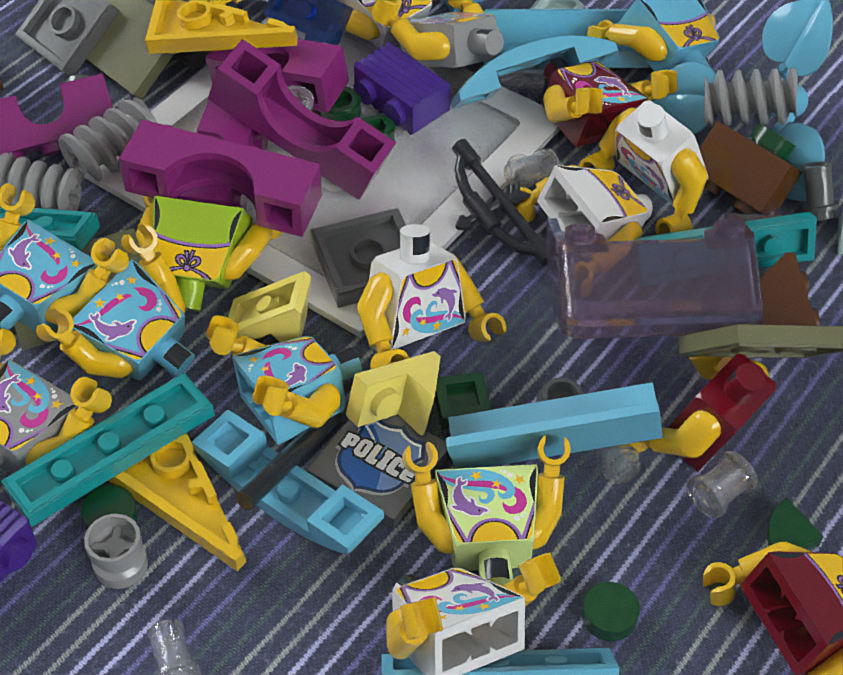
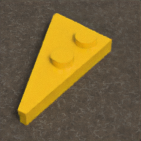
(205, 26)
(181, 493)

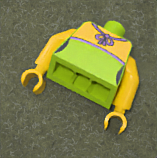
(203, 243)

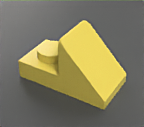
(274, 309)
(396, 389)

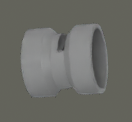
(116, 551)

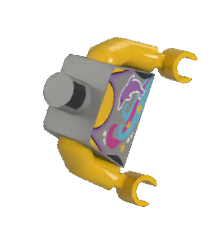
(445, 38)
(39, 414)

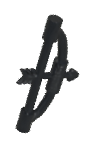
(483, 213)

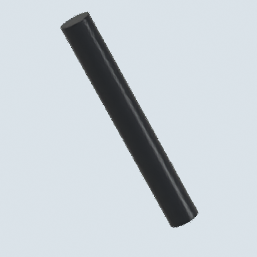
(283, 463)

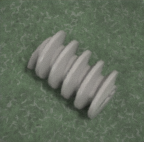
(750, 97)
(103, 138)
(50, 187)

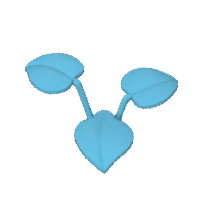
(799, 39)

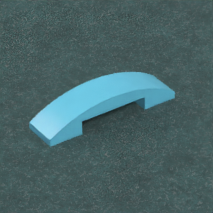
(572, 49)
(299, 500)

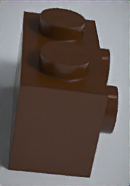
(746, 171)

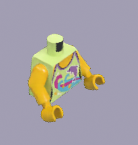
(488, 514)

